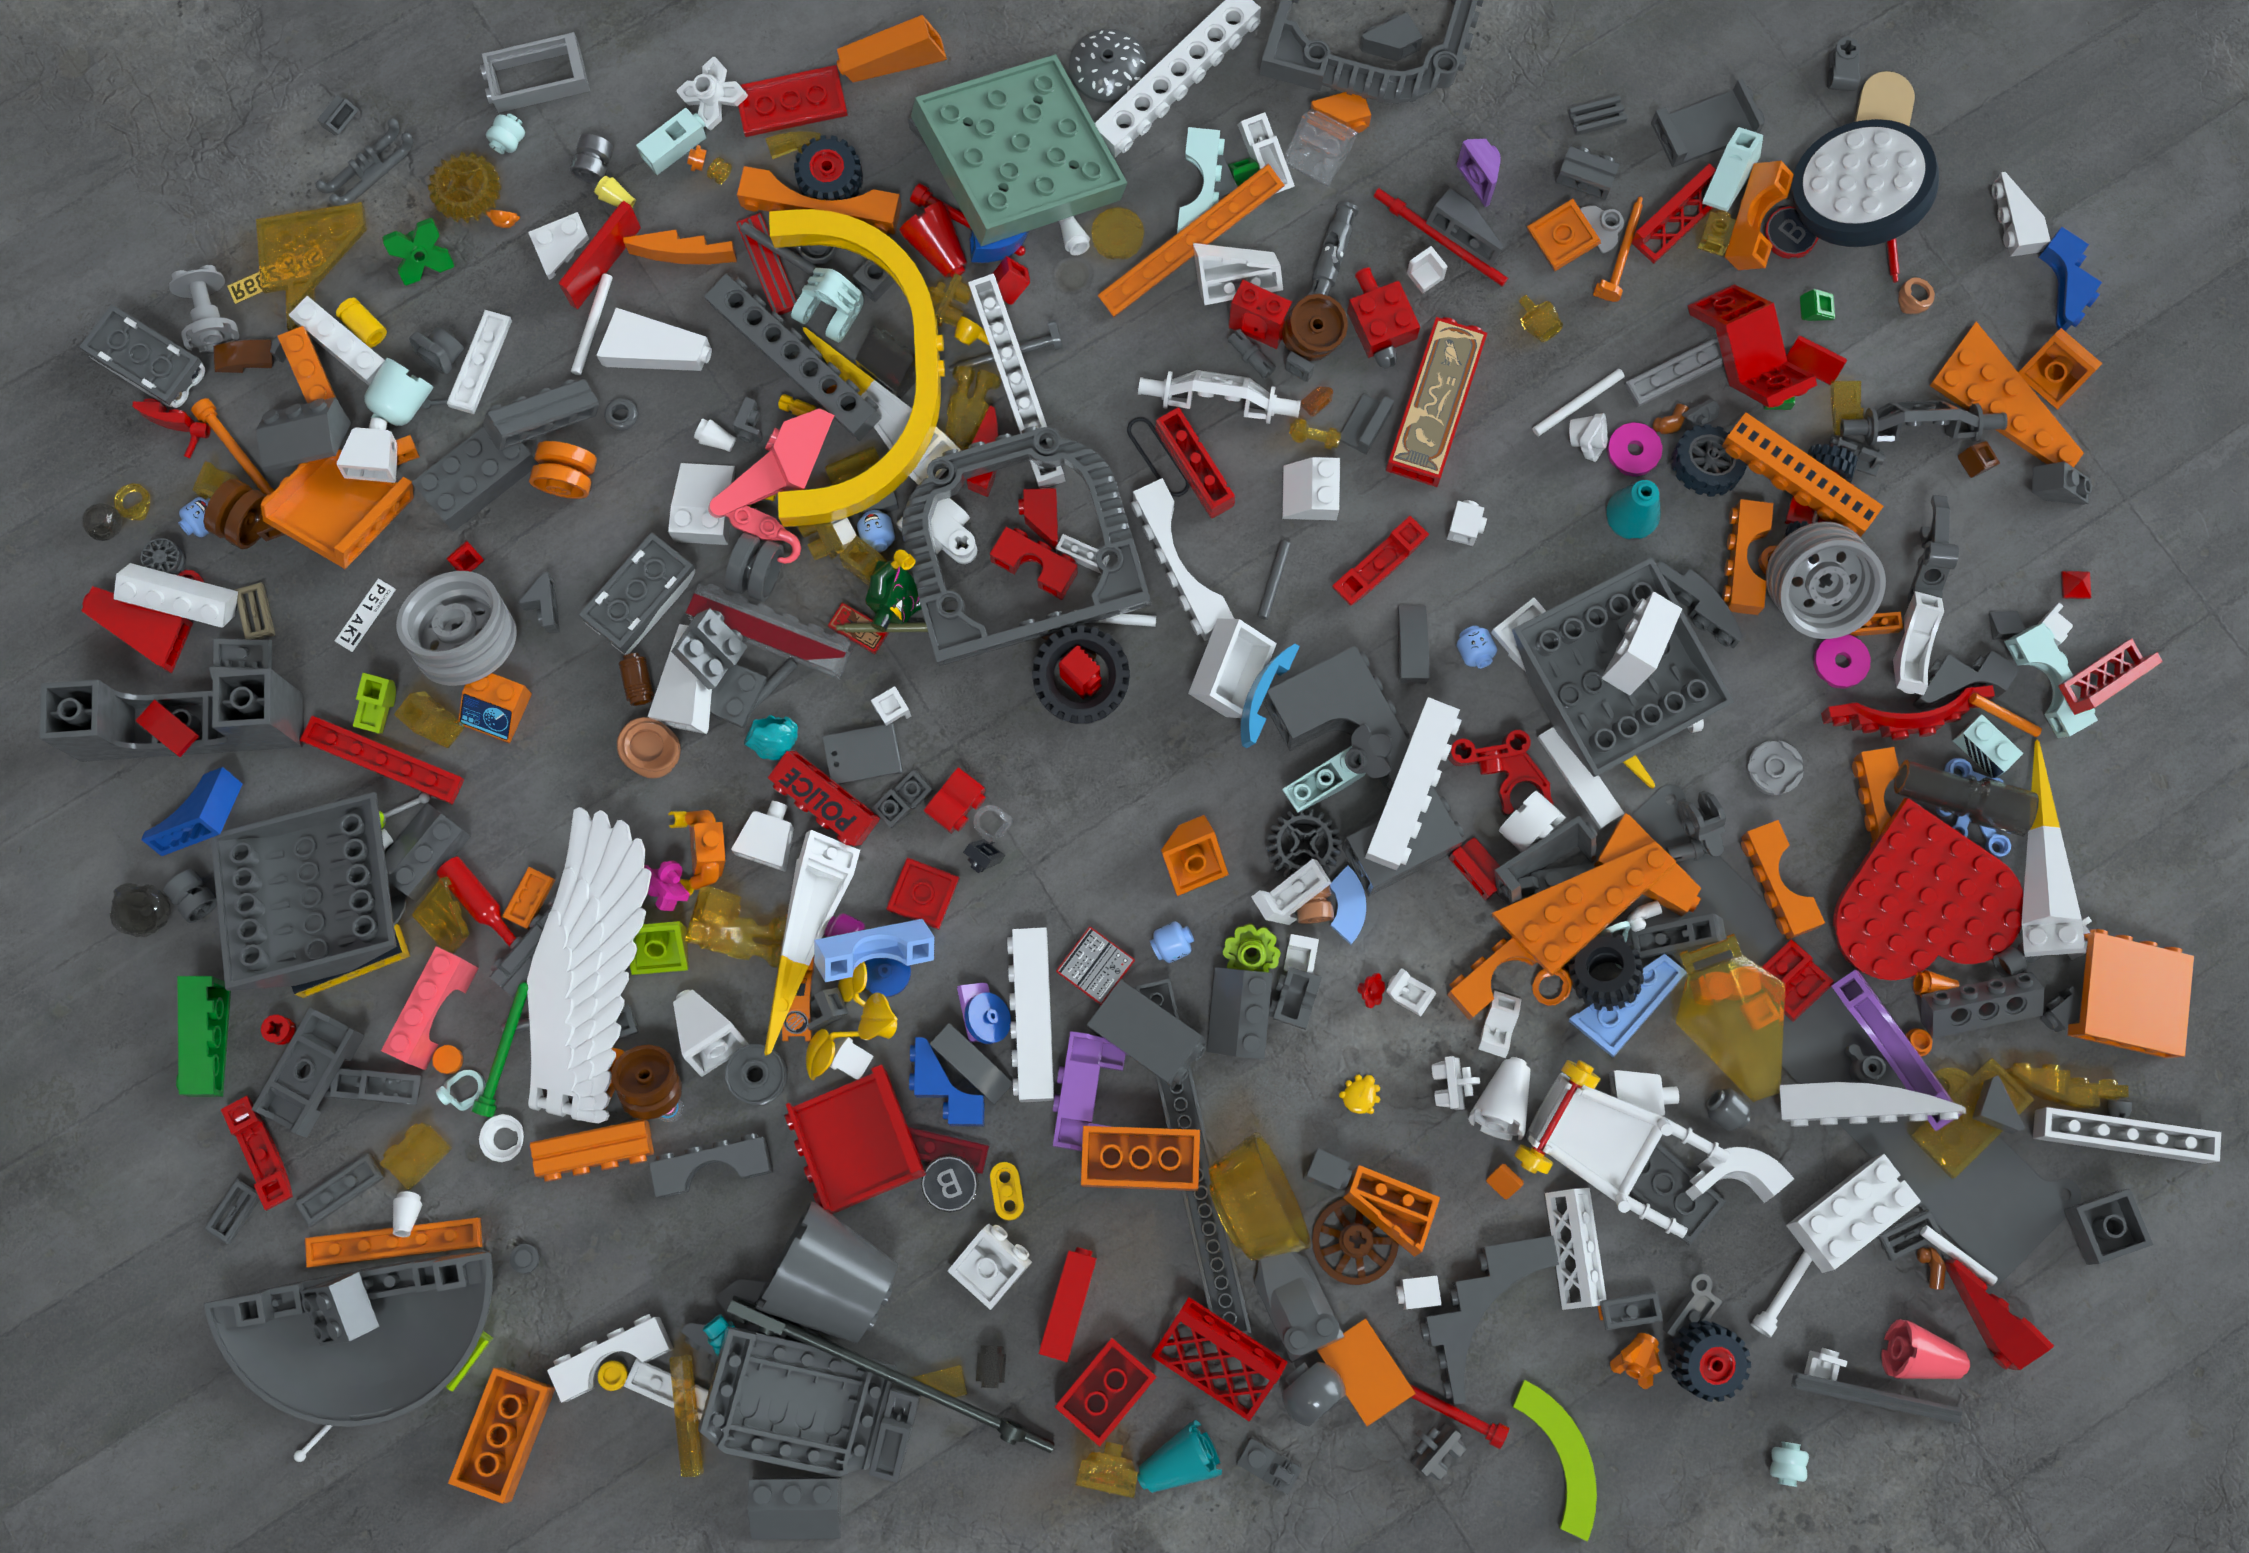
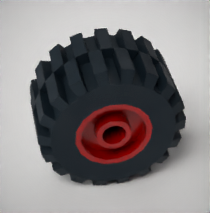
(828, 169)
(1709, 1361)

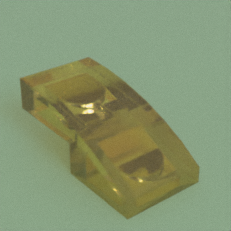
(788, 142)
(1845, 402)

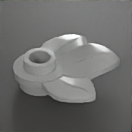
(1607, 234)

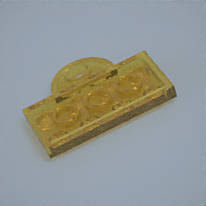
(1965, 1137)

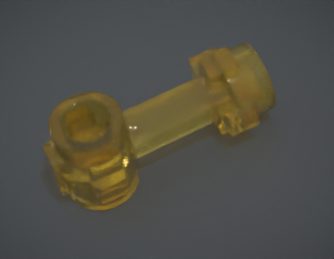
(1300, 432)

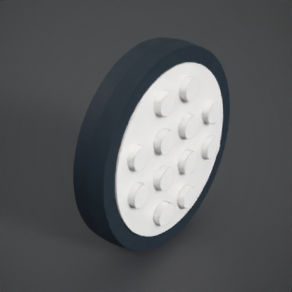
(1865, 183)

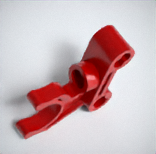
(1504, 758)

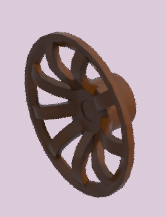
(1355, 1242)

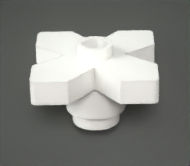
(711, 92)

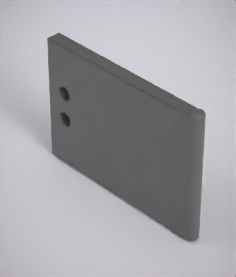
(862, 754)

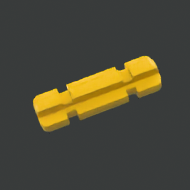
(796, 406)

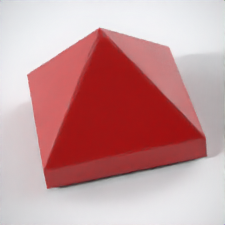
(465, 558)
(2076, 585)

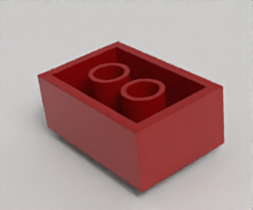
(1105, 1392)

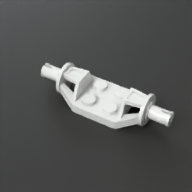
(1213, 383)

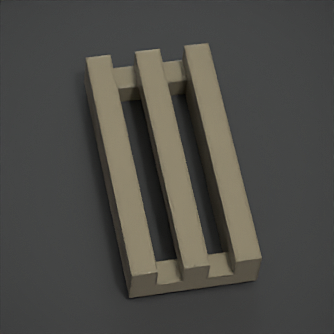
(260, 633)

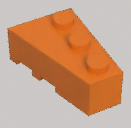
(1393, 1206)

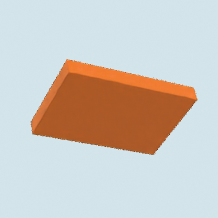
(1368, 1372)

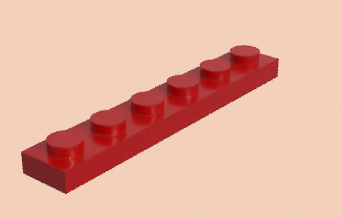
(382, 759)

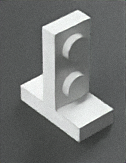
(1292, 893)

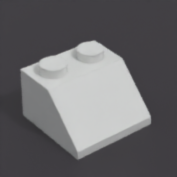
(1311, 489)

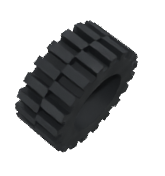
(1089, 639)

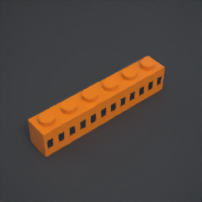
(1800, 475)

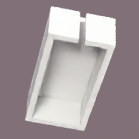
(1853, 1213)

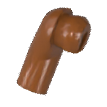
(1670, 423)
(1937, 1266)

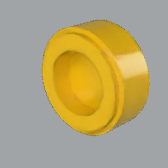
(612, 1375)

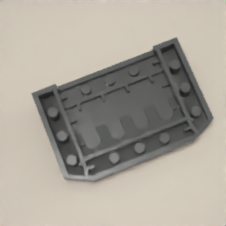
(793, 1404)

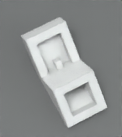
(1499, 1024)

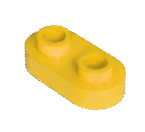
(1007, 1191)

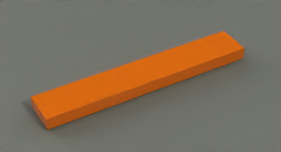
(384, 1244)

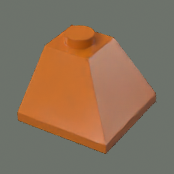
(1193, 856)

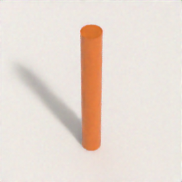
(2005, 715)

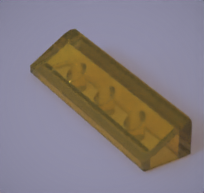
(686, 1416)

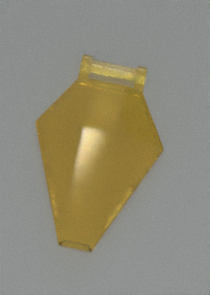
(1735, 1016)

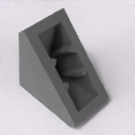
(1996, 1107)

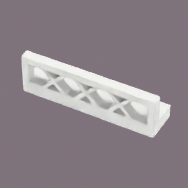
(1581, 1247)

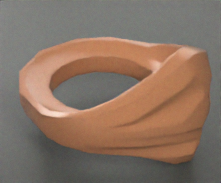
(1908, 303)

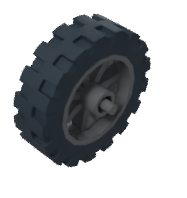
(1699, 476)

